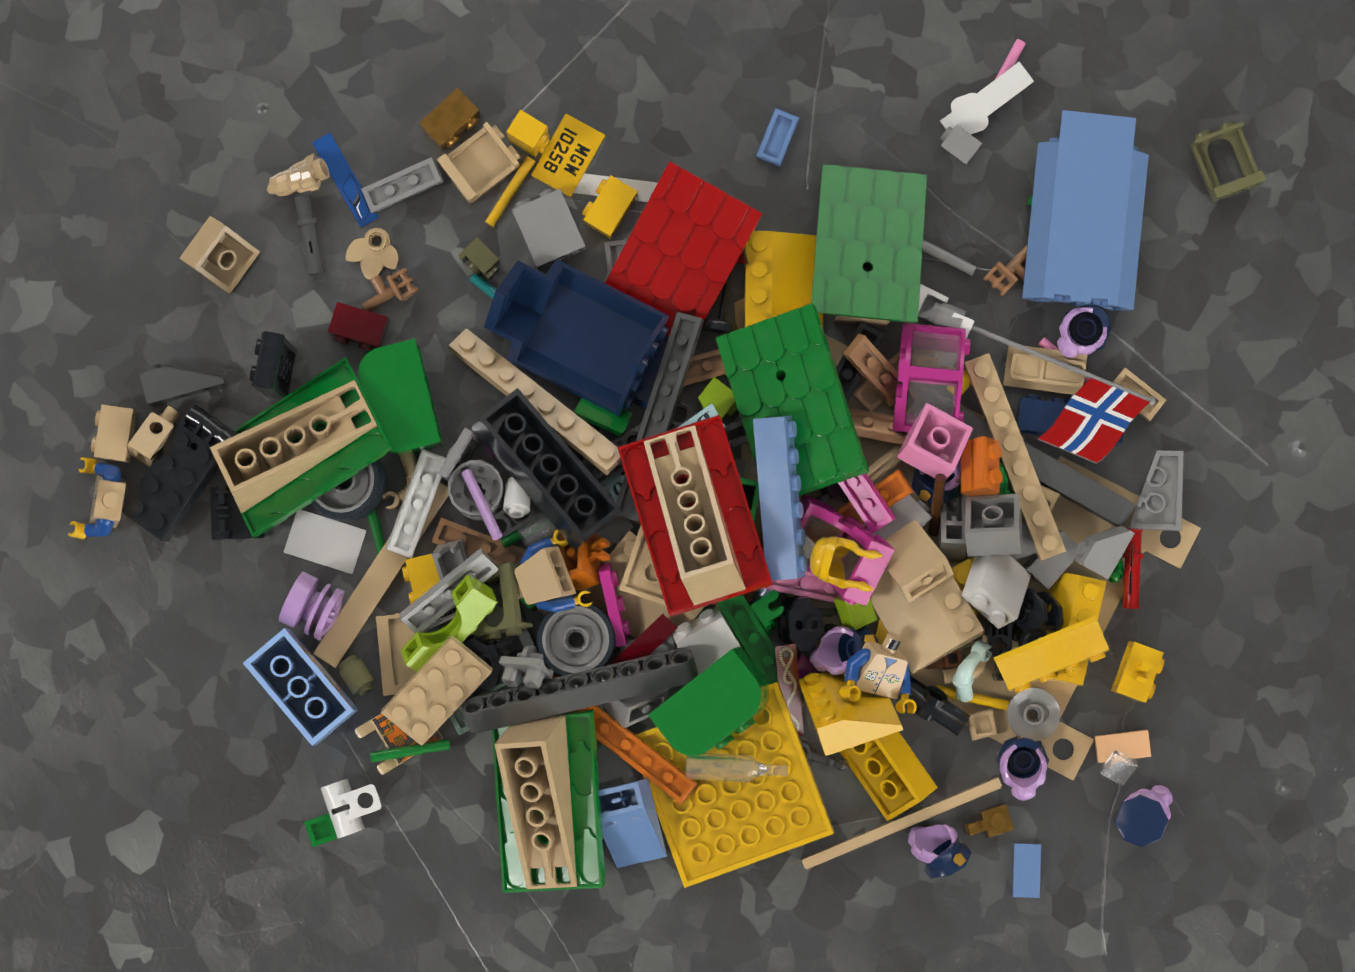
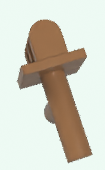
(1003, 277)
(395, 289)

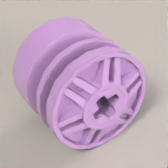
(312, 606)

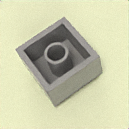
(993, 525)

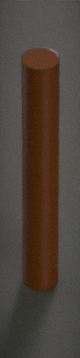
(937, 502)

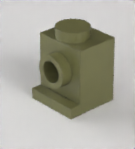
(480, 259)

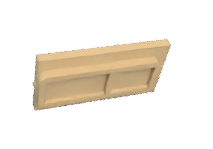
(1038, 374)
(392, 637)

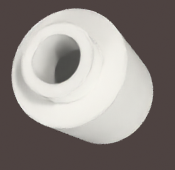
(516, 500)

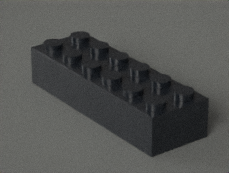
(546, 468)

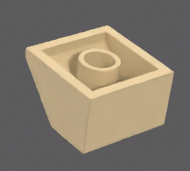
(219, 254)

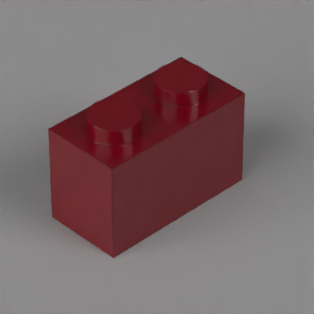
(358, 326)

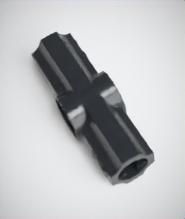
(934, 706)

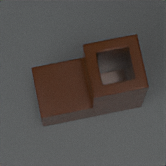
(951, 660)

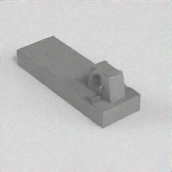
(402, 185)

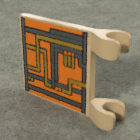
(392, 738)

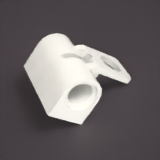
(344, 806)

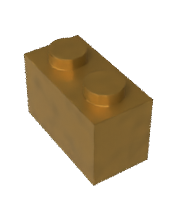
(450, 119)

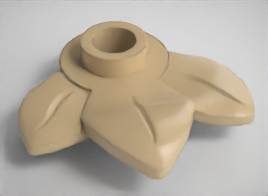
(372, 257)

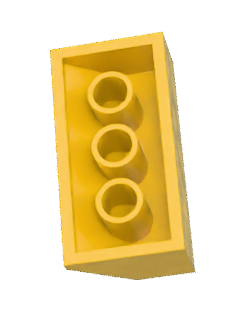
(1080, 600)
(890, 774)

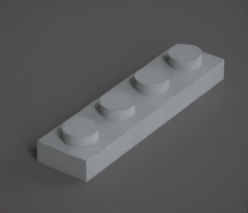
(439, 599)

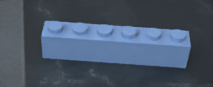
(780, 497)

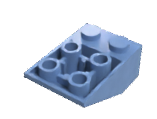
(631, 823)

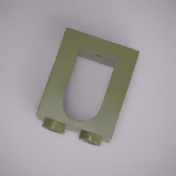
(1234, 135)
(511, 621)

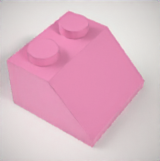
(935, 442)

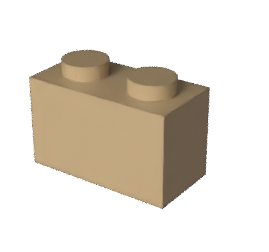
(114, 432)

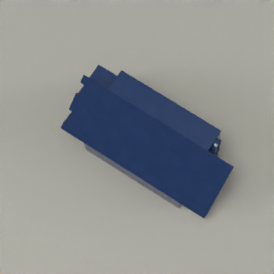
(580, 334)

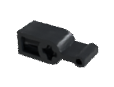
(1004, 635)

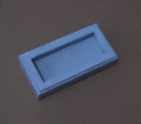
(777, 137)
(1026, 870)

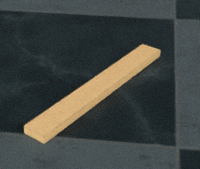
(369, 594)
(901, 823)

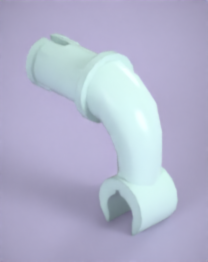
(963, 677)

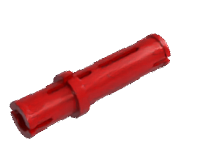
(1132, 572)

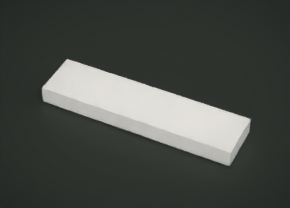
(416, 504)

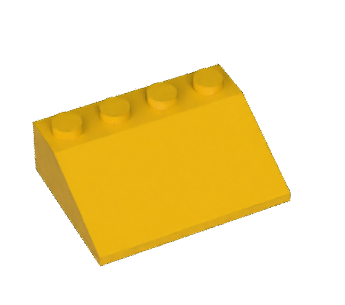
(777, 274)
(1051, 654)
(846, 722)

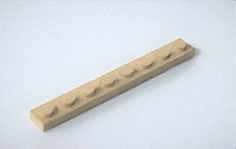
(564, 422)
(1014, 457)

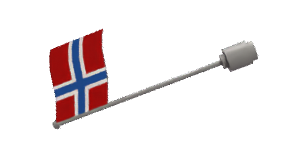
(1093, 415)

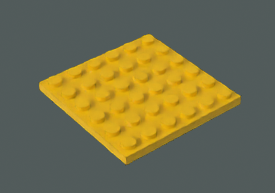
(743, 822)

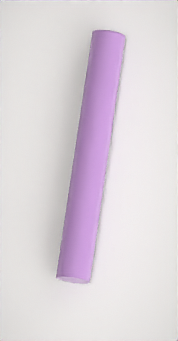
(481, 504)

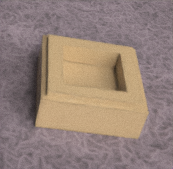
(982, 724)

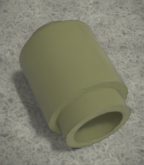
(356, 675)

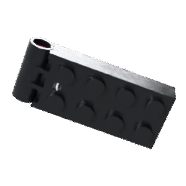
(274, 365)
(177, 474)

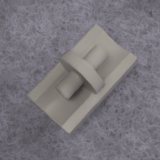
(527, 665)

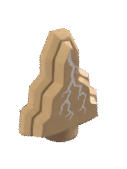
(300, 177)

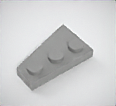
(1162, 494)

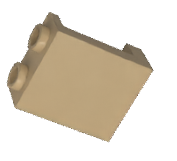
(480, 163)
(916, 562)

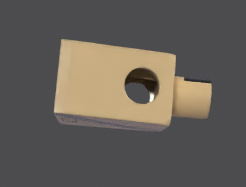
(147, 445)

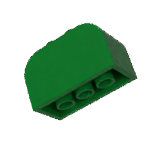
(401, 397)
(713, 705)

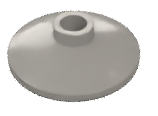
(1047, 714)

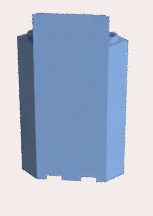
(1087, 214)

